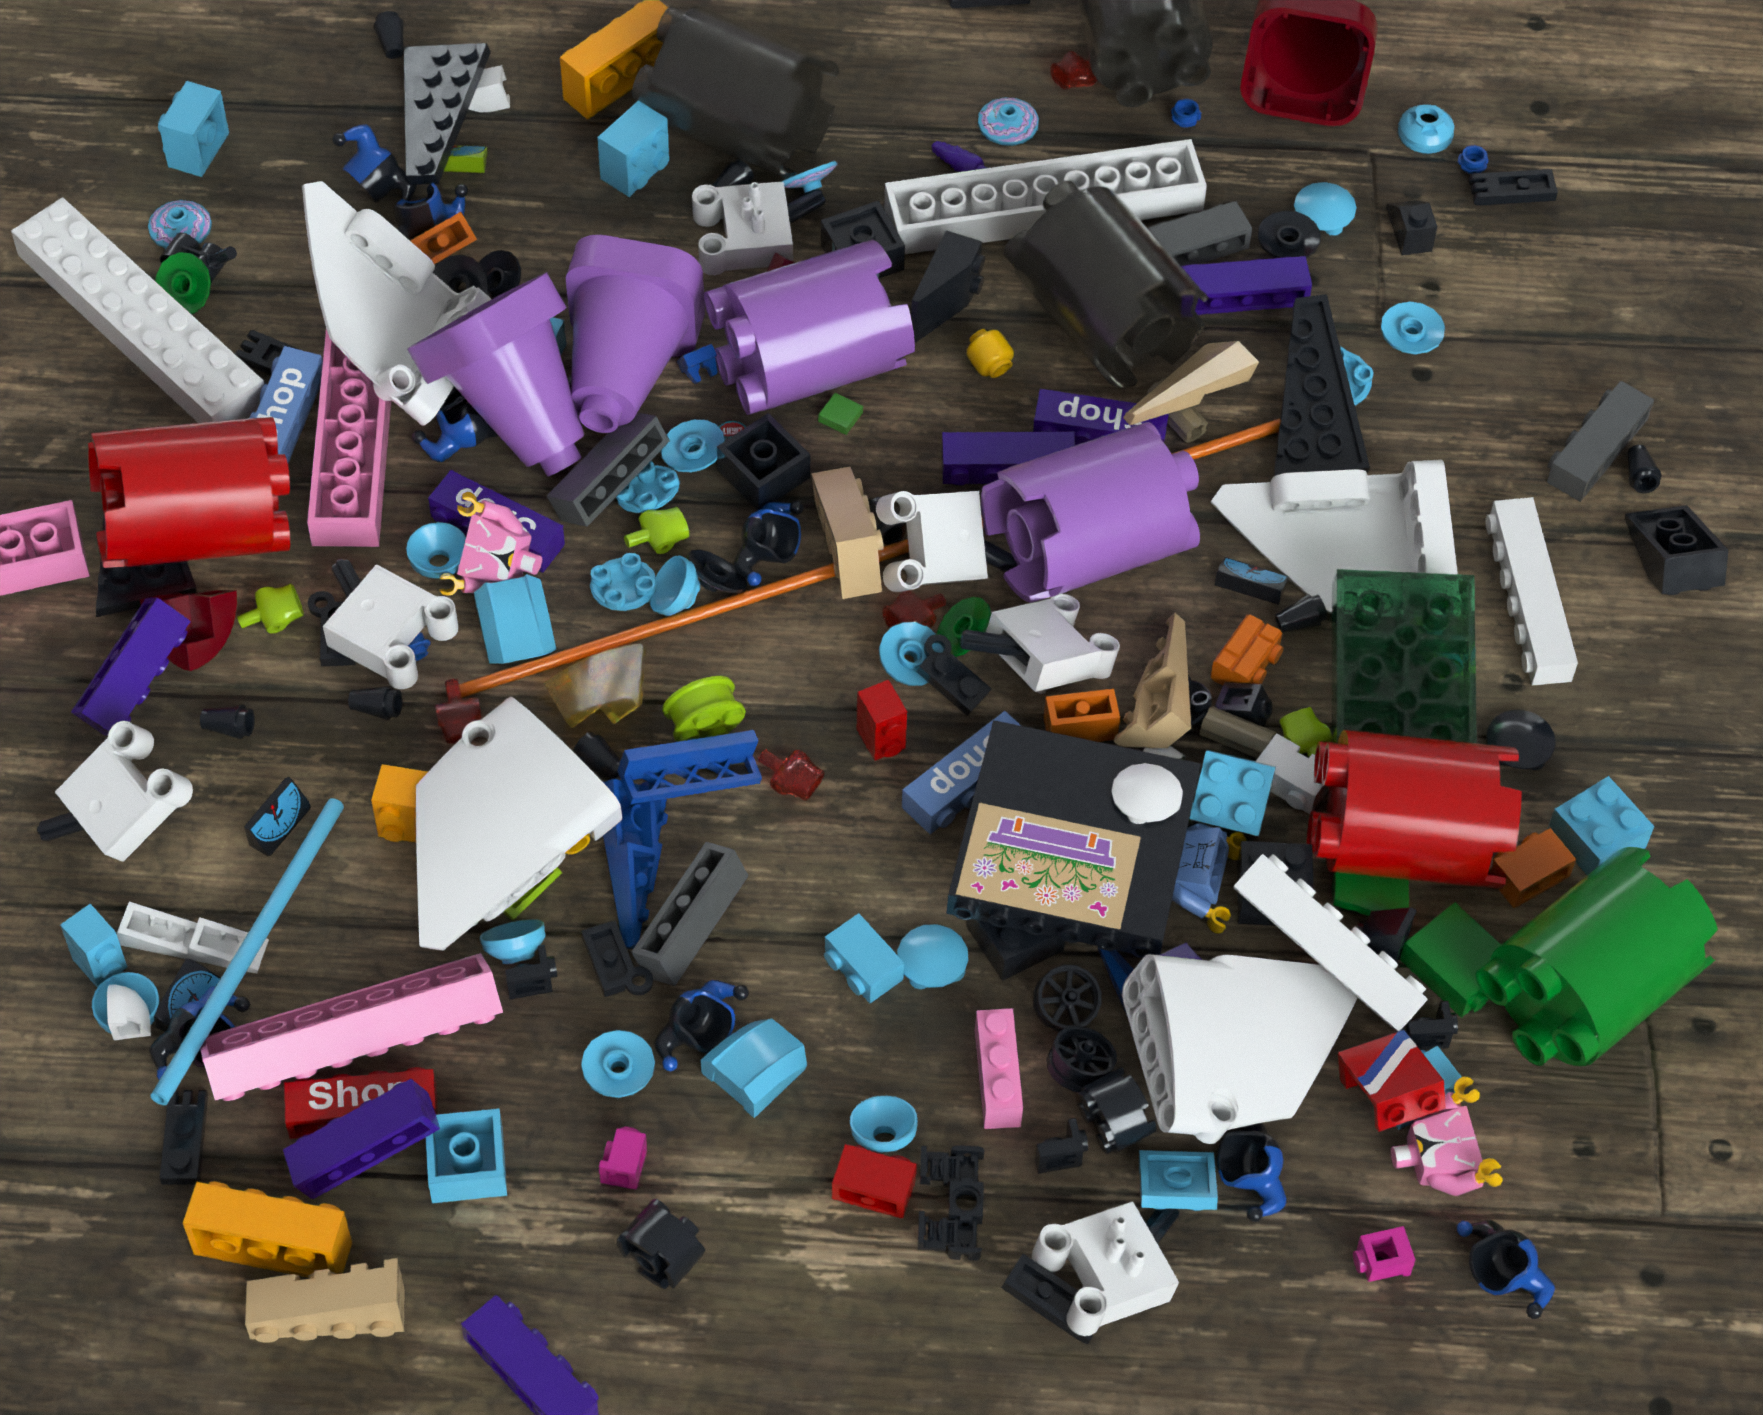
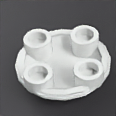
(1147, 793)

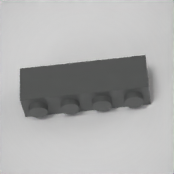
(1205, 234)
(1599, 440)
(607, 469)
(690, 913)

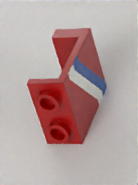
(1394, 1079)

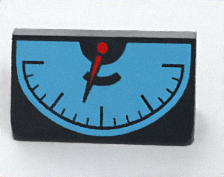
(1251, 580)
(277, 817)
(186, 987)

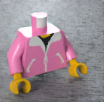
(493, 547)
(1446, 1147)

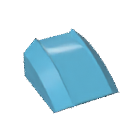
(514, 619)
(755, 1064)

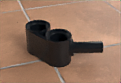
(210, 253)

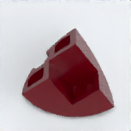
(210, 624)

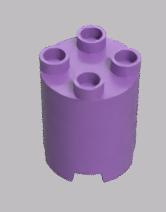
(809, 327)
(1092, 511)

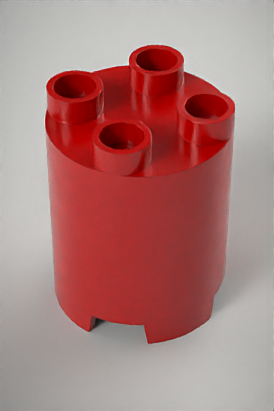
(189, 492)
(1414, 808)

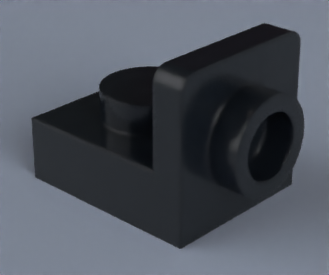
(1246, 702)
(531, 979)
(1431, 1033)
(1062, 1153)

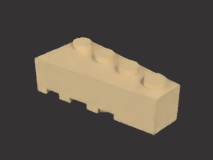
(849, 531)
(327, 1304)

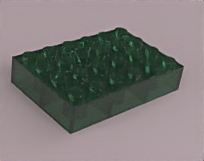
(1404, 654)

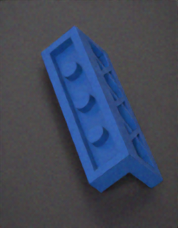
(686, 756)

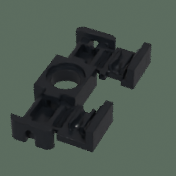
(963, 1179)

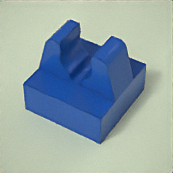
(692, 361)

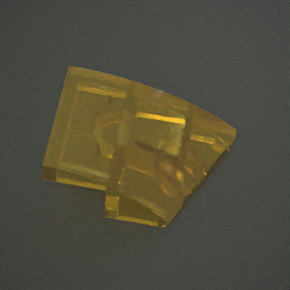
(601, 681)

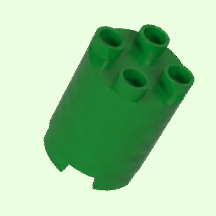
(1599, 960)

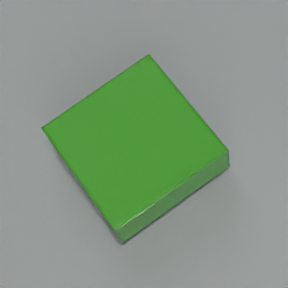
(840, 413)

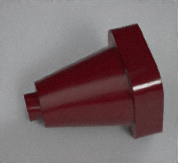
(1309, 59)

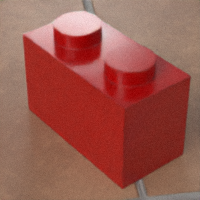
(881, 720)
(874, 1180)

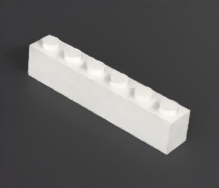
(1531, 591)
(1331, 943)

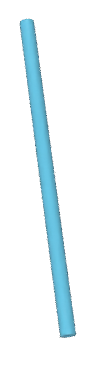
(246, 953)

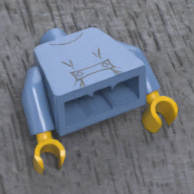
(1202, 872)

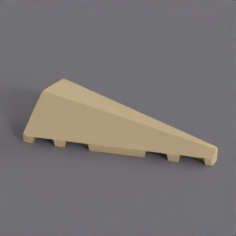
(1207, 371)
(1161, 695)

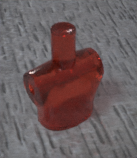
(1072, 72)
(911, 608)
(456, 713)
(794, 775)

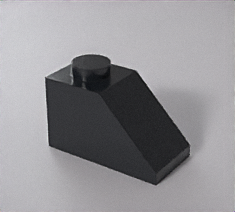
(1413, 226)
(1388, 930)

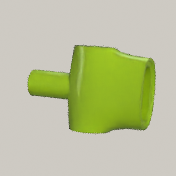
(660, 529)
(274, 608)
(1305, 730)

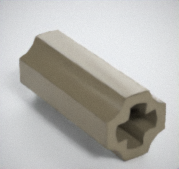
(1186, 422)
(1235, 732)

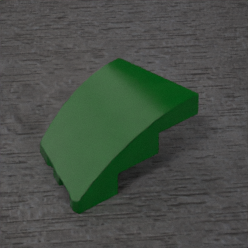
(1369, 893)

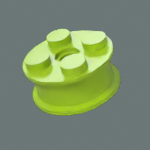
(704, 709)

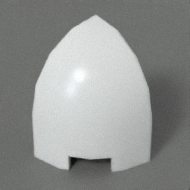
(490, 93)
(127, 1013)

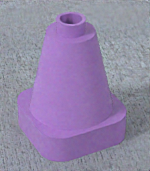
(628, 316)
(511, 372)

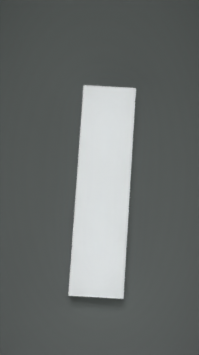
(181, 938)

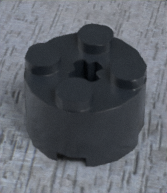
(1116, 1110)
(661, 1244)

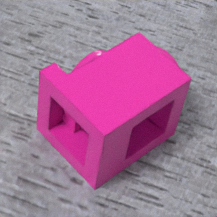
(624, 1158)
(1387, 1244)

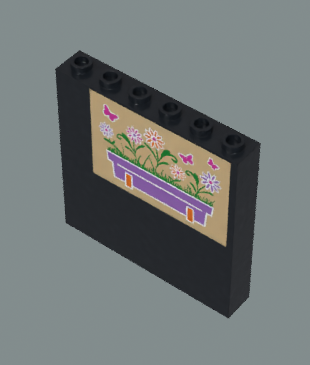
(1056, 851)

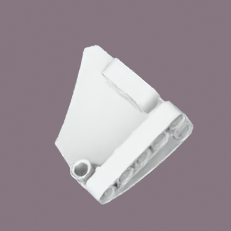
(380, 298)
(1346, 521)
(499, 820)
(1231, 1037)

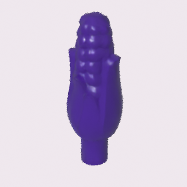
(958, 158)

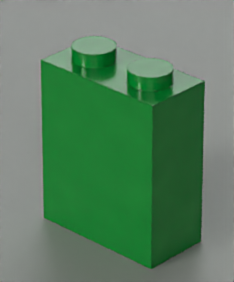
(1447, 958)

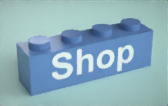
(290, 395)
(950, 783)

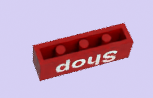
(314, 1103)

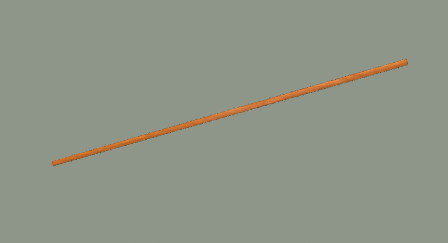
(766, 591)

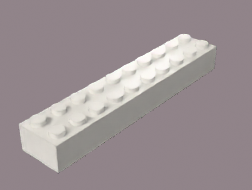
(1010, 198)
(137, 315)

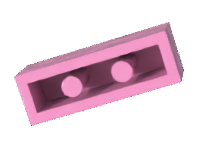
(998, 1068)

